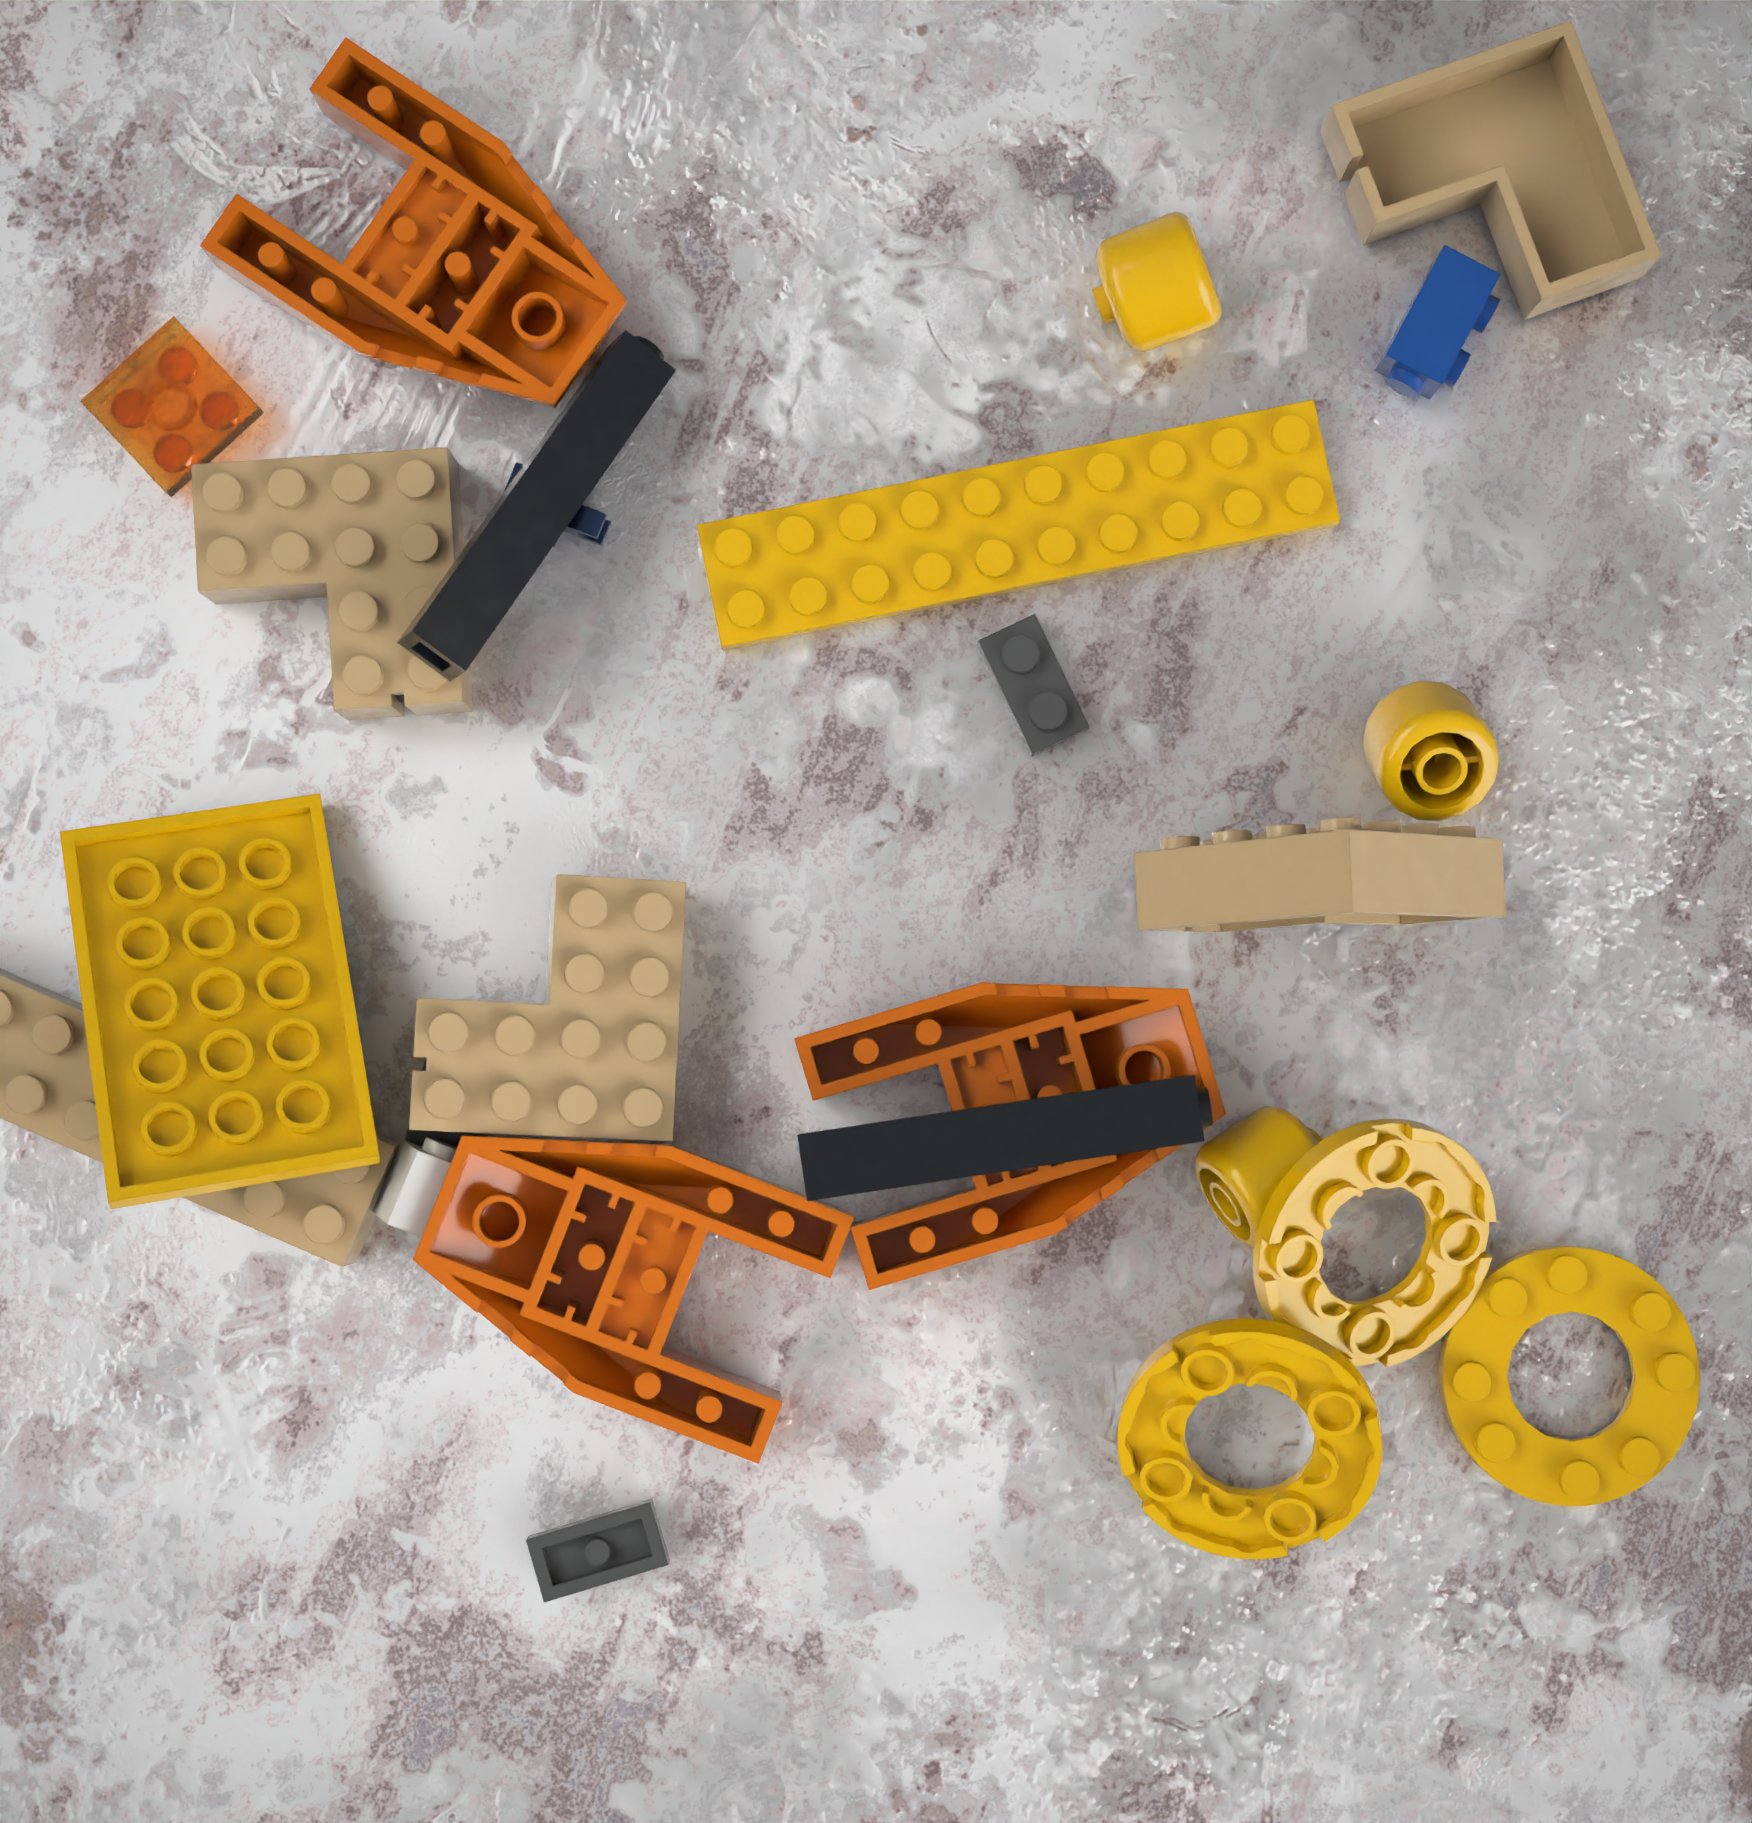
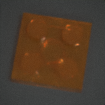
(172, 406)

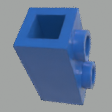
(1437, 323)

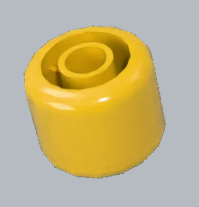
(1156, 283)
(1442, 743)
(1247, 1164)

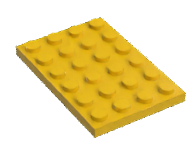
(217, 1000)

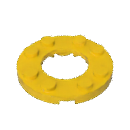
(1442, 1281)
(1653, 1415)
(1241, 1520)

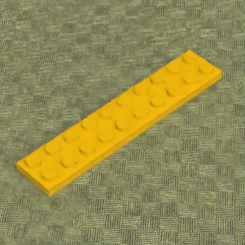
(1018, 525)

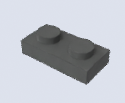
(1033, 685)
(598, 1550)

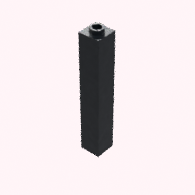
(537, 506)
(1004, 1137)

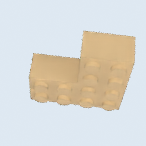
(1521, 140)
(346, 528)
(1320, 877)
(596, 1051)

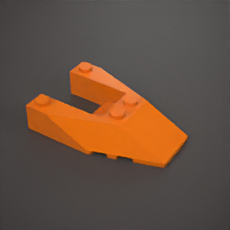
(458, 266)
(1002, 1048)
(590, 1255)

